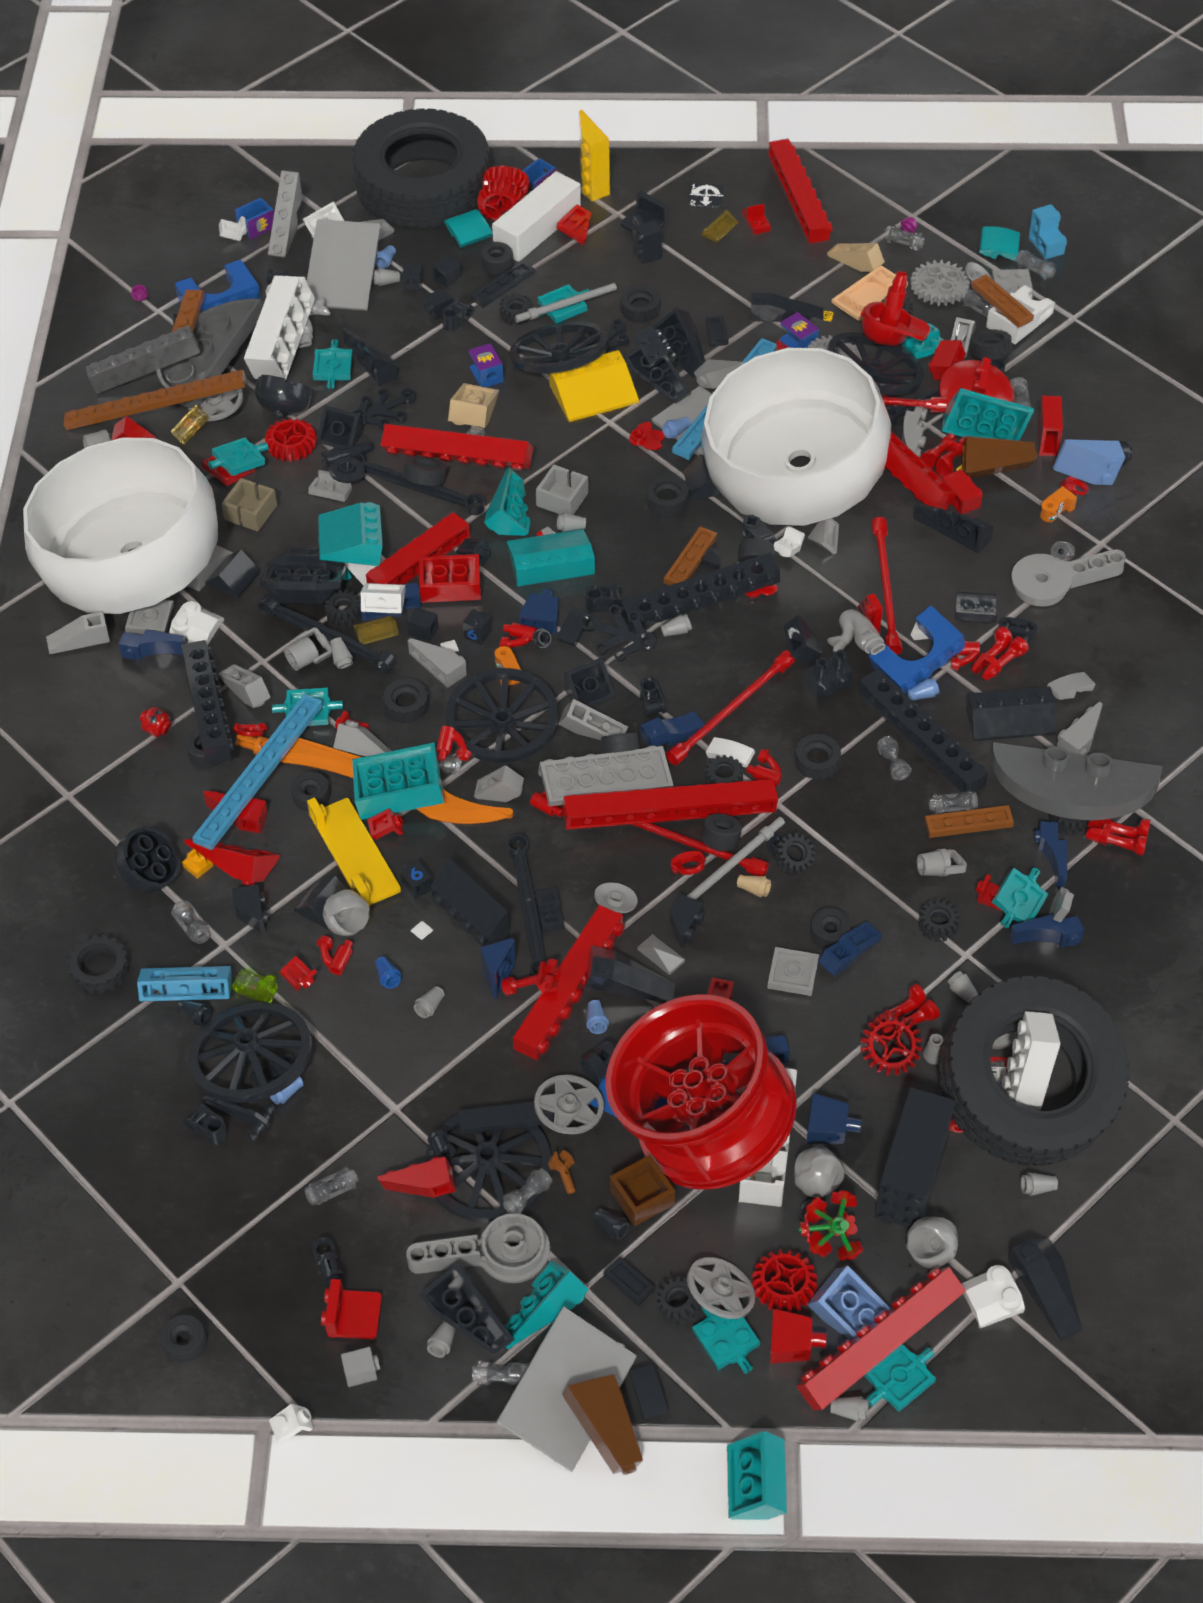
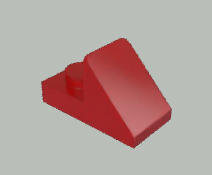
(756, 219)

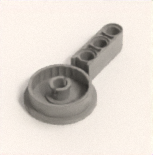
(1045, 581)
(490, 1251)

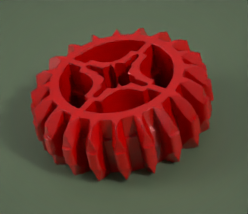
(509, 174)
(491, 195)
(291, 439)
(901, 1049)
(779, 1293)

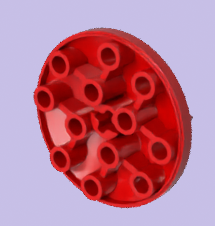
(975, 377)

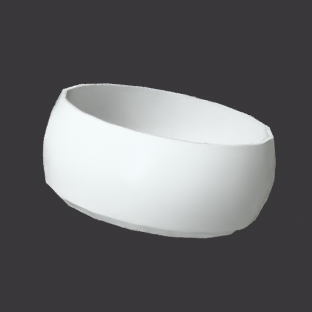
(790, 408)
(115, 501)

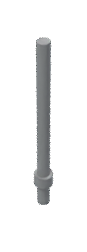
(534, 313)
(764, 835)

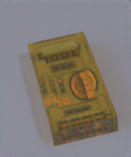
(189, 424)

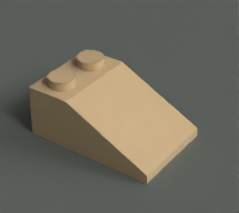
(472, 405)

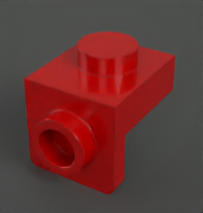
(298, 974)

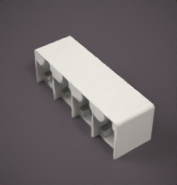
(537, 215)
(279, 327)
(768, 1183)

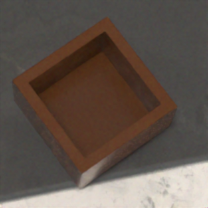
(642, 1190)

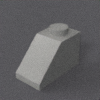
(962, 331)
(499, 785)

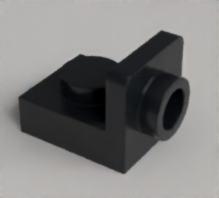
(475, 546)

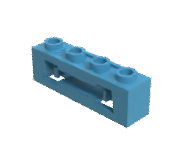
(184, 983)

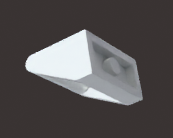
(382, 598)

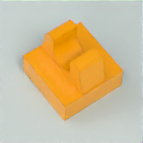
(196, 863)

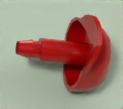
(888, 322)

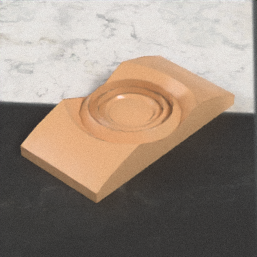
(865, 291)

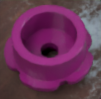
(909, 224)
(139, 293)

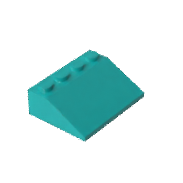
(985, 417)
(351, 534)
(551, 557)
(397, 780)

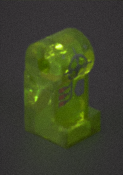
(255, 986)

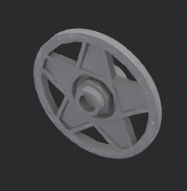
(221, 404)
(568, 1104)
(721, 1288)

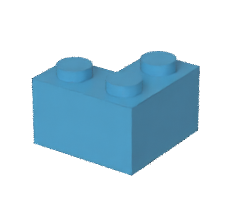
(1045, 232)

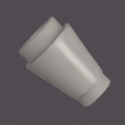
(384, 277)
(569, 522)
(676, 626)
(341, 656)
(962, 986)
(428, 1003)
(933, 1048)
(1038, 1183)
(441, 1340)
(851, 1407)

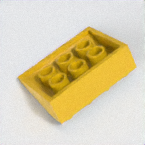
(593, 159)
(594, 387)

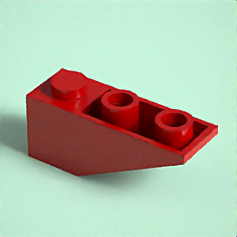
(252, 816)
(423, 1179)

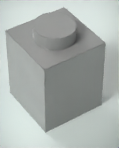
(360, 1366)

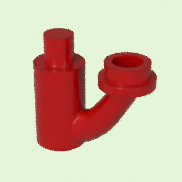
(520, 631)
(970, 652)
(445, 742)
(765, 773)
(540, 802)
(341, 957)

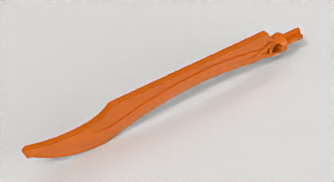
(330, 759)

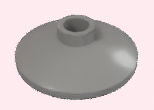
(975, 271)
(616, 897)

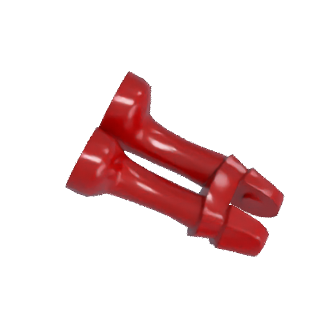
(944, 463)
(1003, 640)
(1101, 830)
(916, 999)

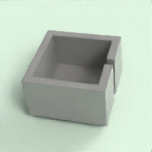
(556, 494)

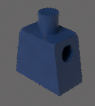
(541, 611)
(830, 1121)

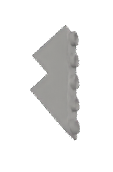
(285, 216)

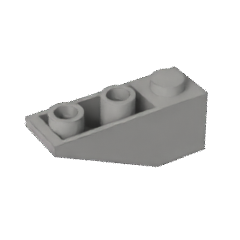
(80, 633)
(1080, 734)

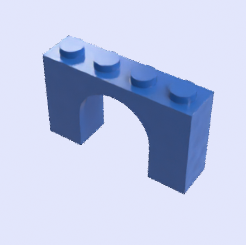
(241, 281)
(908, 674)

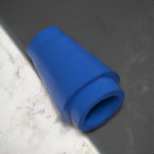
(387, 973)

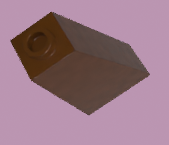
(992, 456)
(606, 1421)

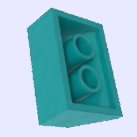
(756, 1477)

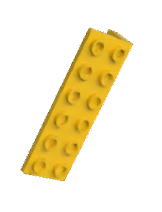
(354, 850)

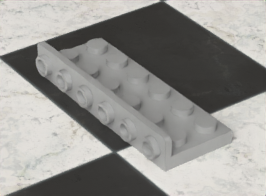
(605, 773)

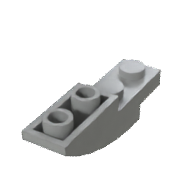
(914, 430)

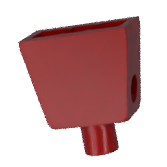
(793, 1337)

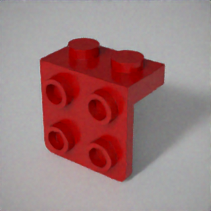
(351, 1312)

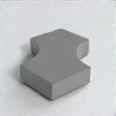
(1061, 904)

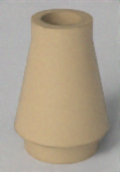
(756, 885)

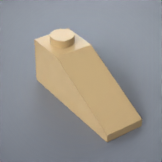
(859, 256)

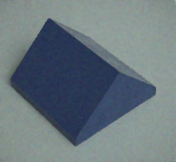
(498, 963)

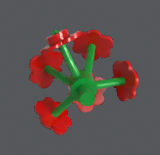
(840, 1225)

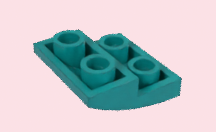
(469, 228)
(999, 241)
(926, 347)

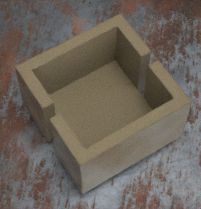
(245, 507)

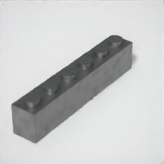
(142, 359)

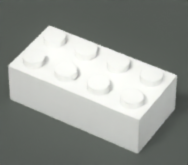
(1032, 1060)

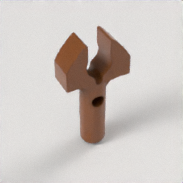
(568, 1161)

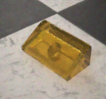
(720, 226)
(376, 630)

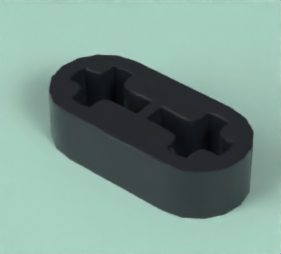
(1019, 626)

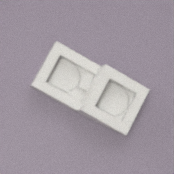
(730, 748)

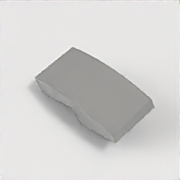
(1070, 684)

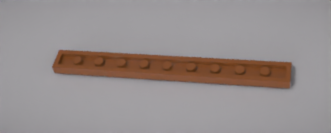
(154, 400)

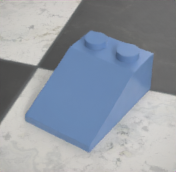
(1090, 460)
(846, 1302)

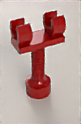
(543, 979)

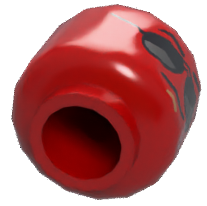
(155, 721)

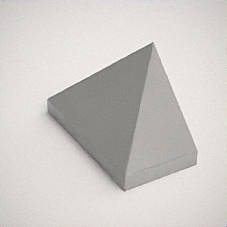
(826, 535)
(661, 954)

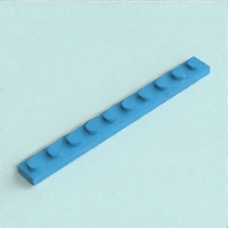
(691, 439)
(257, 772)

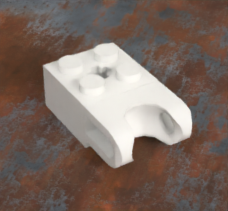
(1040, 309)

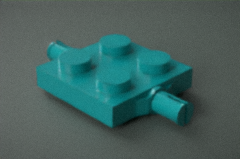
(565, 312)
(332, 364)
(238, 456)
(322, 694)
(1019, 897)
(726, 1340)
(900, 1377)

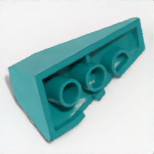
(507, 509)
(552, 1290)

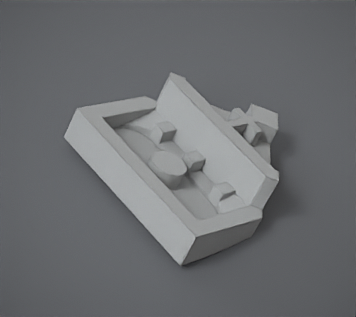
(329, 488)

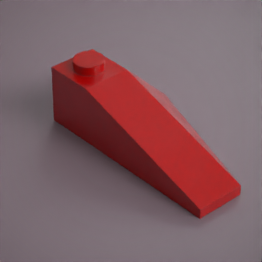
(239, 863)

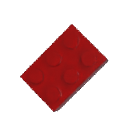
(449, 578)

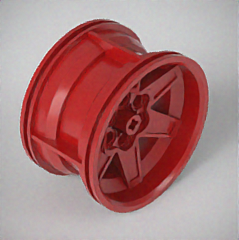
(727, 1132)

